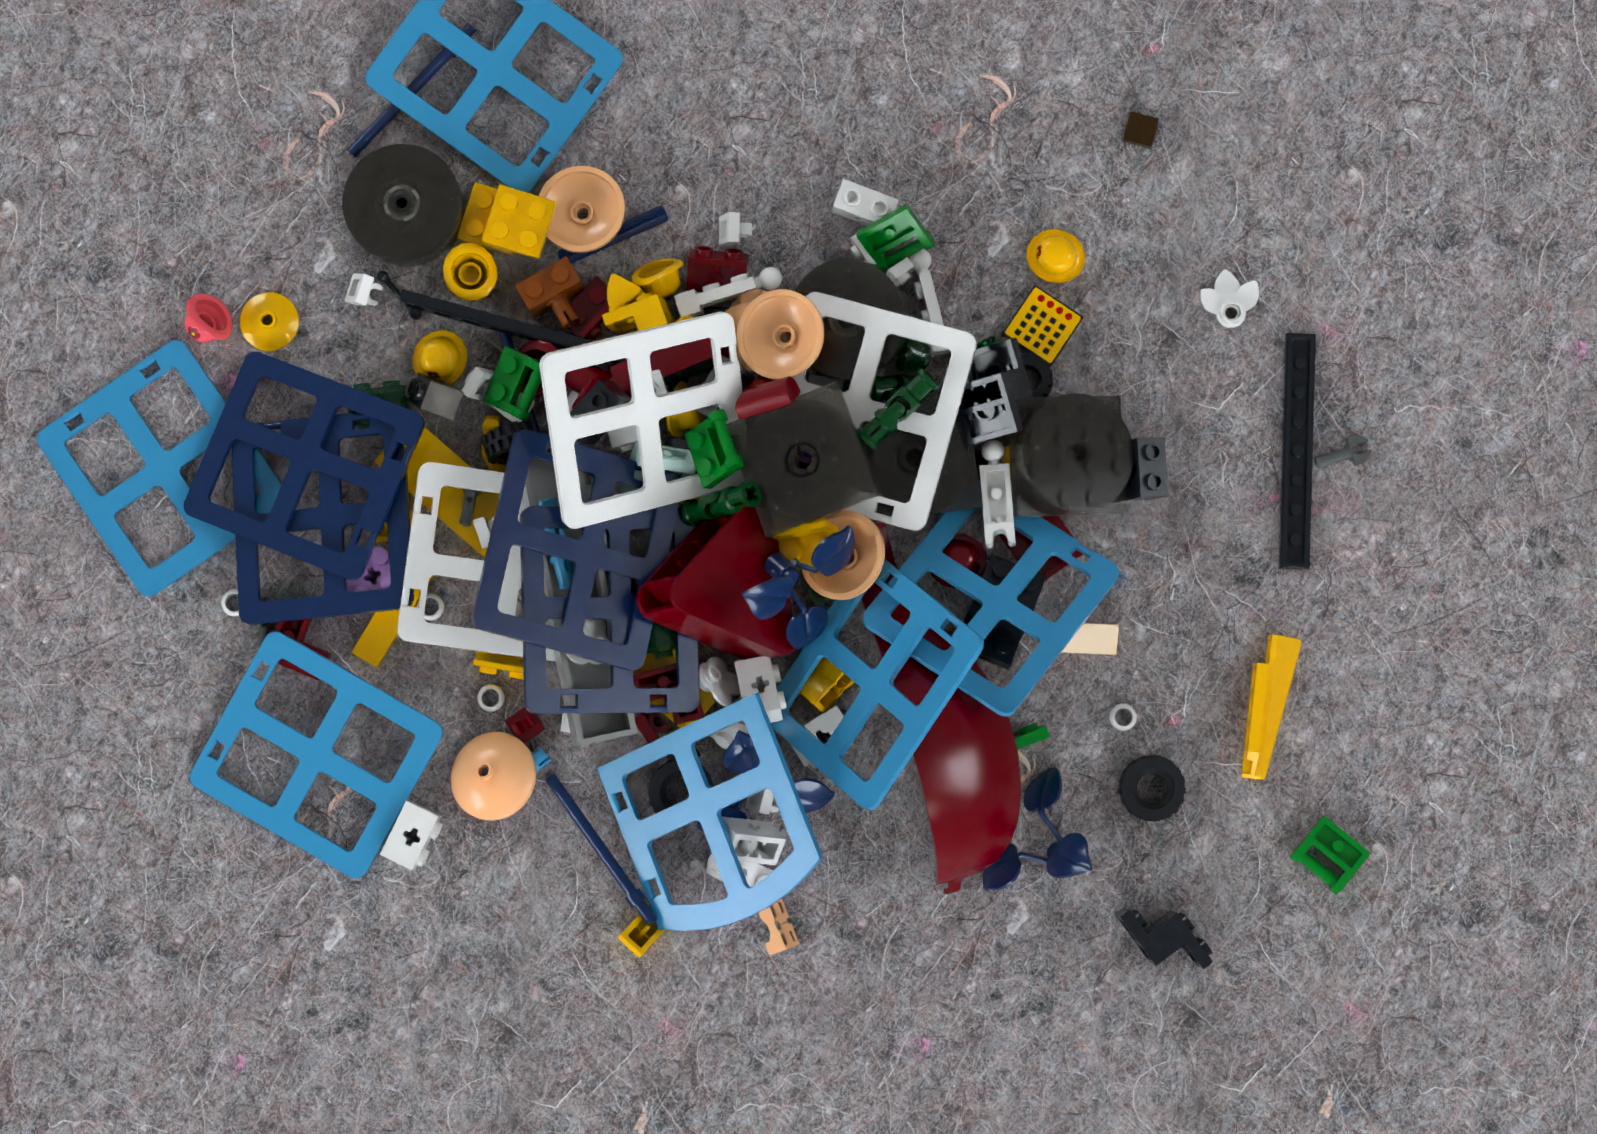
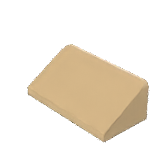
(1094, 639)

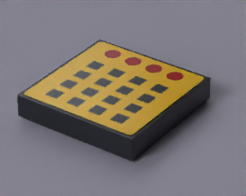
(1042, 325)

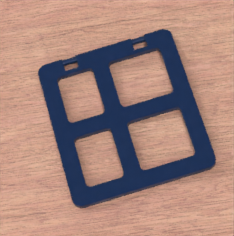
(305, 457)
(331, 519)
(586, 555)
(617, 610)

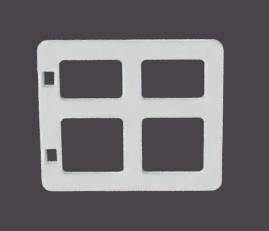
(642, 411)
(935, 428)
(424, 562)

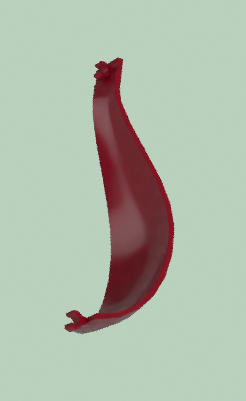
(963, 765)

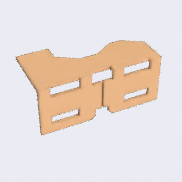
(776, 941)

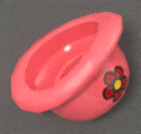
(207, 318)

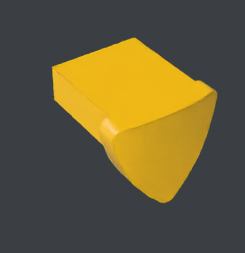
(622, 291)

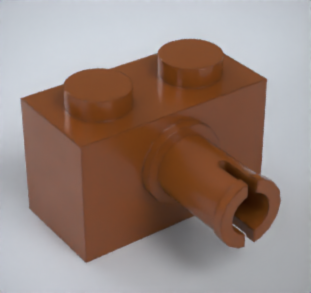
(551, 290)

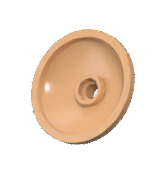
(585, 190)
(763, 332)
(867, 562)
(507, 782)

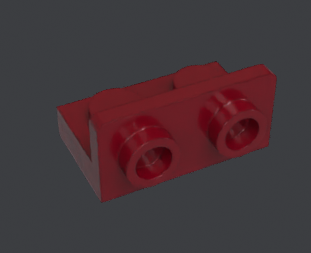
(714, 266)
(589, 308)

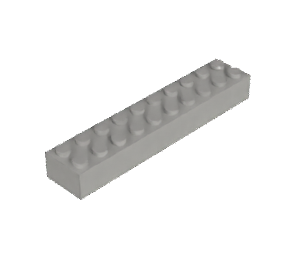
(583, 727)

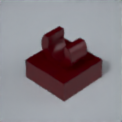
(524, 725)
(648, 728)

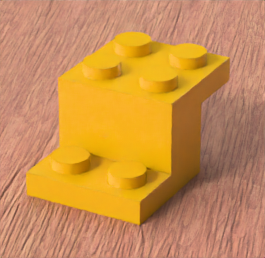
(507, 220)
(643, 314)

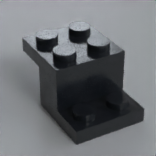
(990, 396)
(1005, 637)
(1165, 937)

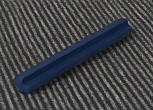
(628, 229)

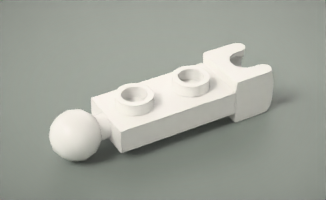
(925, 290)
(693, 302)
(996, 494)

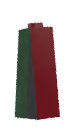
(673, 362)

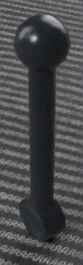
(383, 276)

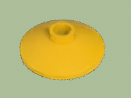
(279, 332)

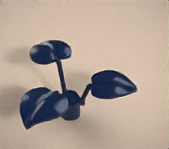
(770, 596)
(743, 757)
(1065, 857)

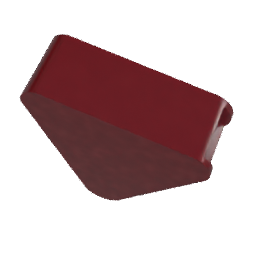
(703, 586)

